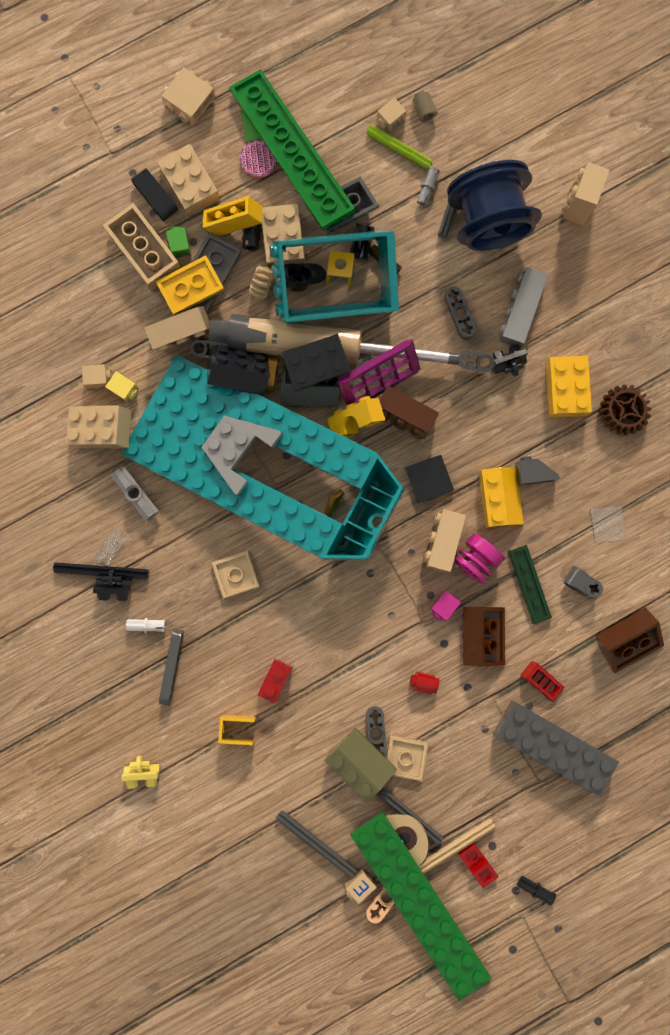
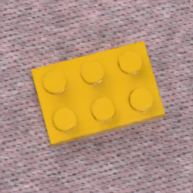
(190, 285)

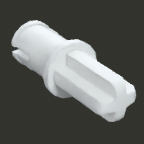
(145, 625)

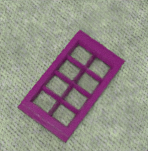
(411, 358)

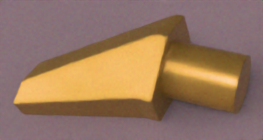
(333, 502)

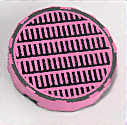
(257, 160)

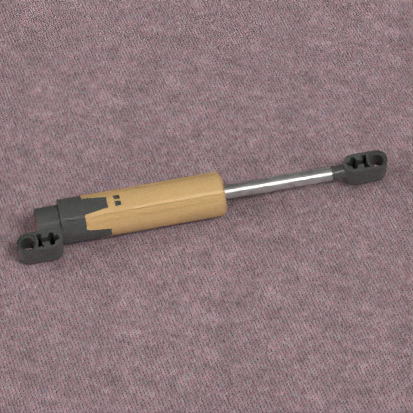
(275, 336)

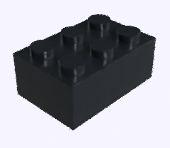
(316, 362)
(238, 370)

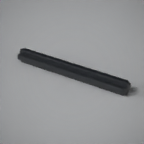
(95, 570)

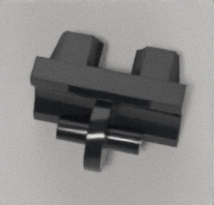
(361, 248)
(510, 362)
(112, 585)

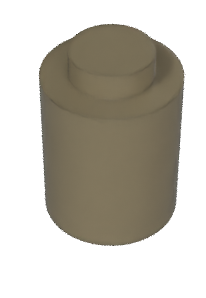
(424, 106)

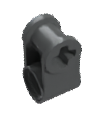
(581, 581)

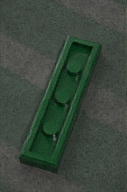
(529, 584)

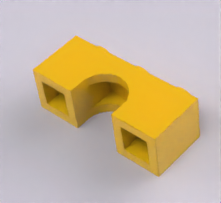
(365, 413)

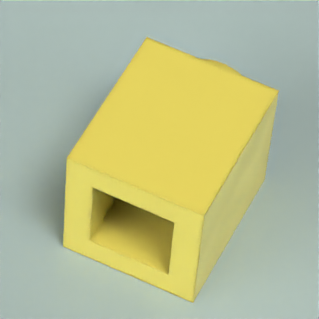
(122, 387)

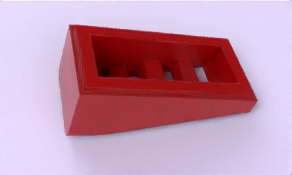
(533, 672)

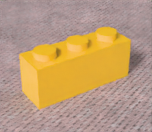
(232, 216)

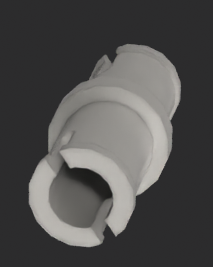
(428, 186)

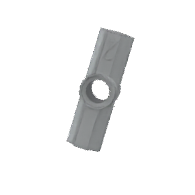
(127, 485)

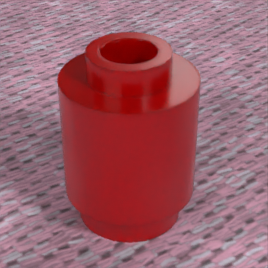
(424, 683)

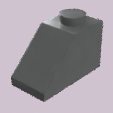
(534, 472)

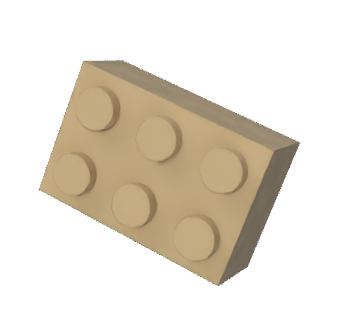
(188, 180)
(584, 193)
(279, 224)
(178, 328)
(98, 427)
(444, 541)

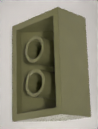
(360, 765)

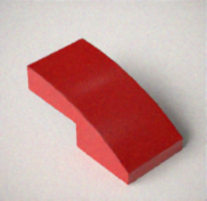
(478, 865)

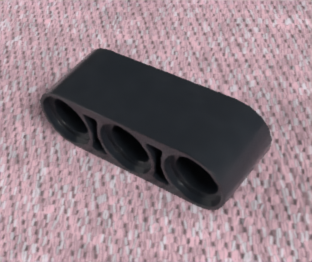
(154, 194)

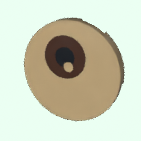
(412, 835)

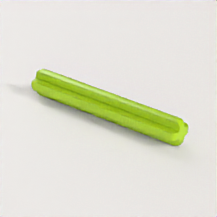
(399, 147)

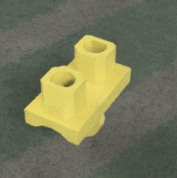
(140, 771)

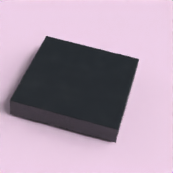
(429, 479)

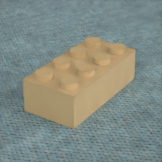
(141, 246)

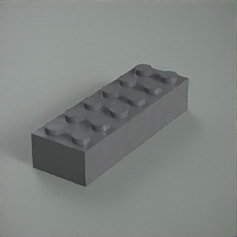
(556, 748)

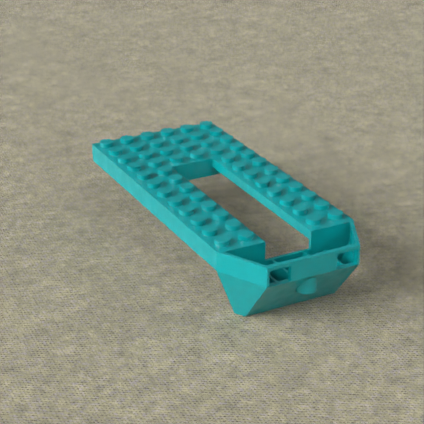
(186, 414)

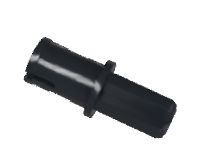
(536, 890)

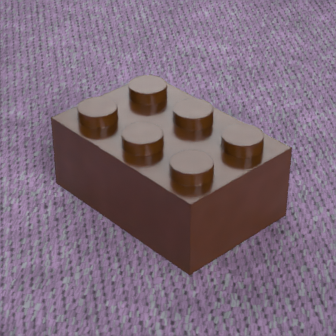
(407, 413)

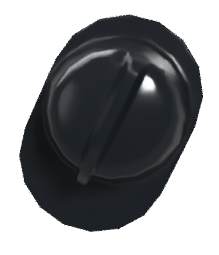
(300, 276)

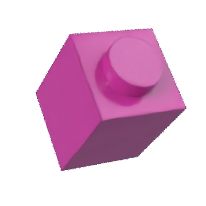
(444, 606)

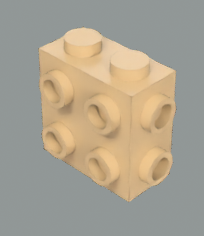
(188, 96)

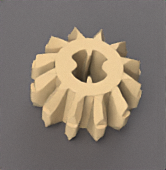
(261, 283)

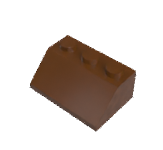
(483, 636)
(630, 640)

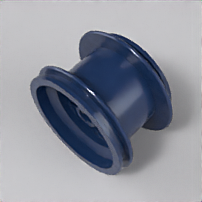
(494, 205)

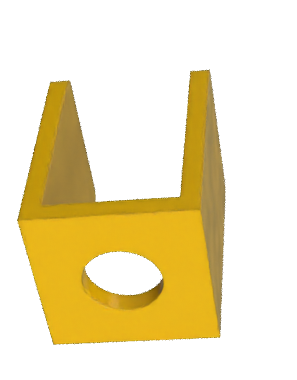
(346, 272)
(239, 741)

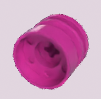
(478, 558)

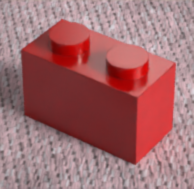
(274, 680)

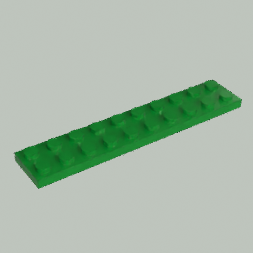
(292, 150)
(420, 906)

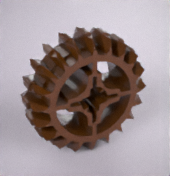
(632, 414)

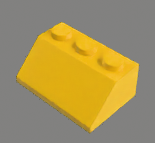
(500, 497)

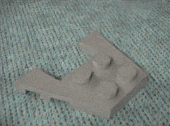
(229, 444)

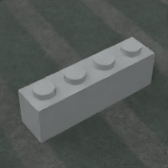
(523, 307)

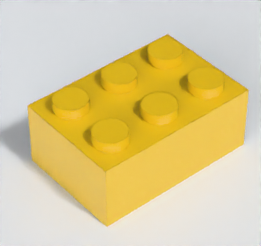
(568, 386)

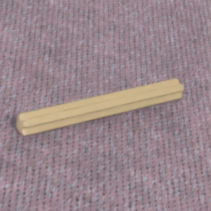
(457, 845)

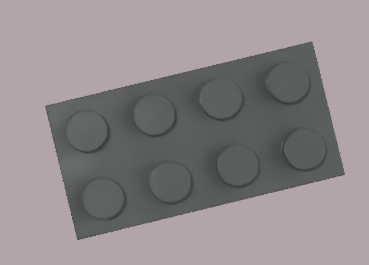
(222, 258)

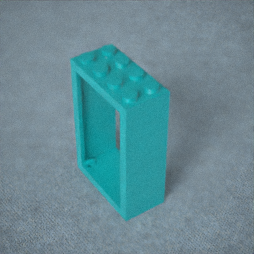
(388, 277)

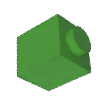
(178, 241)

